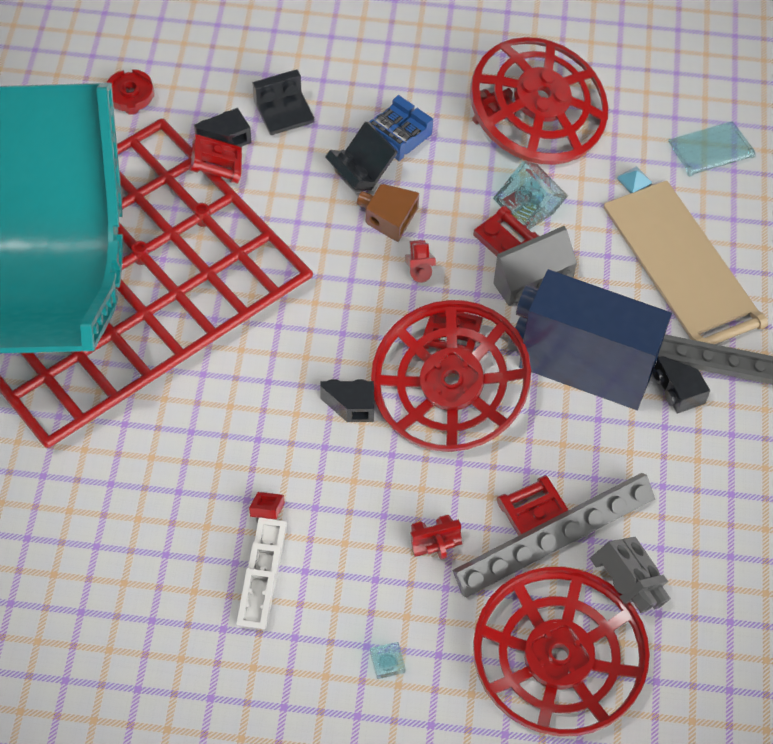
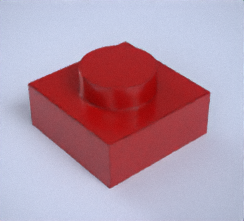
(266, 505)

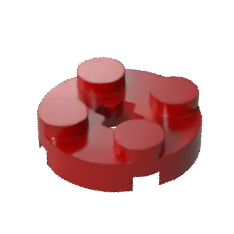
(135, 100)

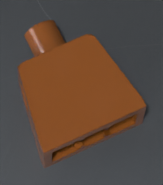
(389, 209)

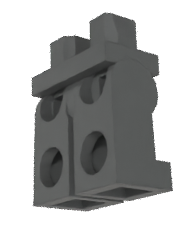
(633, 573)

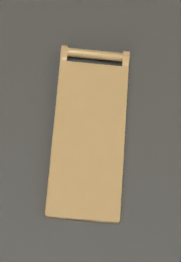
(683, 263)

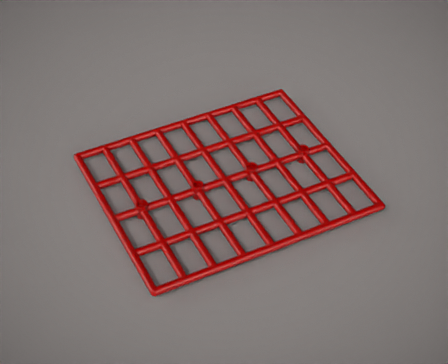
(141, 256)

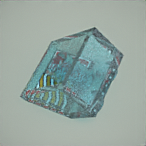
(530, 194)

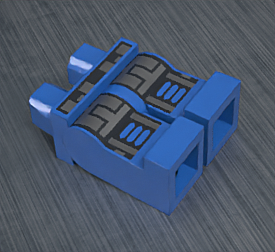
(403, 126)

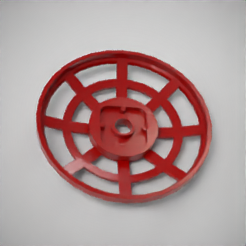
(535, 106)
(451, 361)
(566, 635)

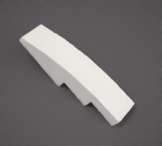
(262, 574)

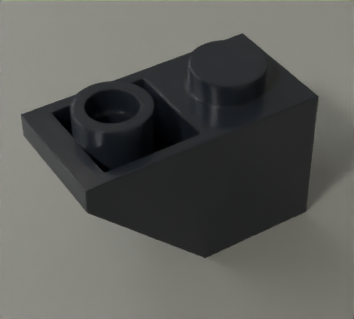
(226, 127)
(682, 384)
(349, 399)

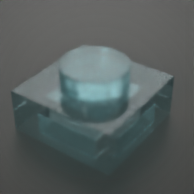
(387, 660)

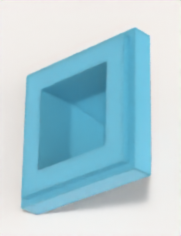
(634, 180)

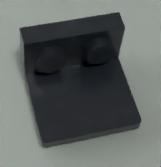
(282, 102)
(364, 158)

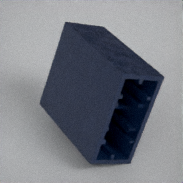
(591, 337)

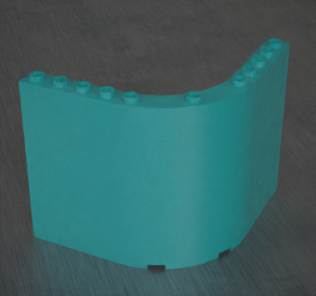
(58, 216)

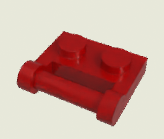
(218, 153)
(498, 238)
(464, 320)
(535, 512)

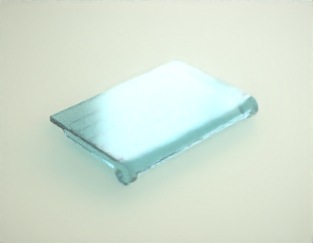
(712, 148)

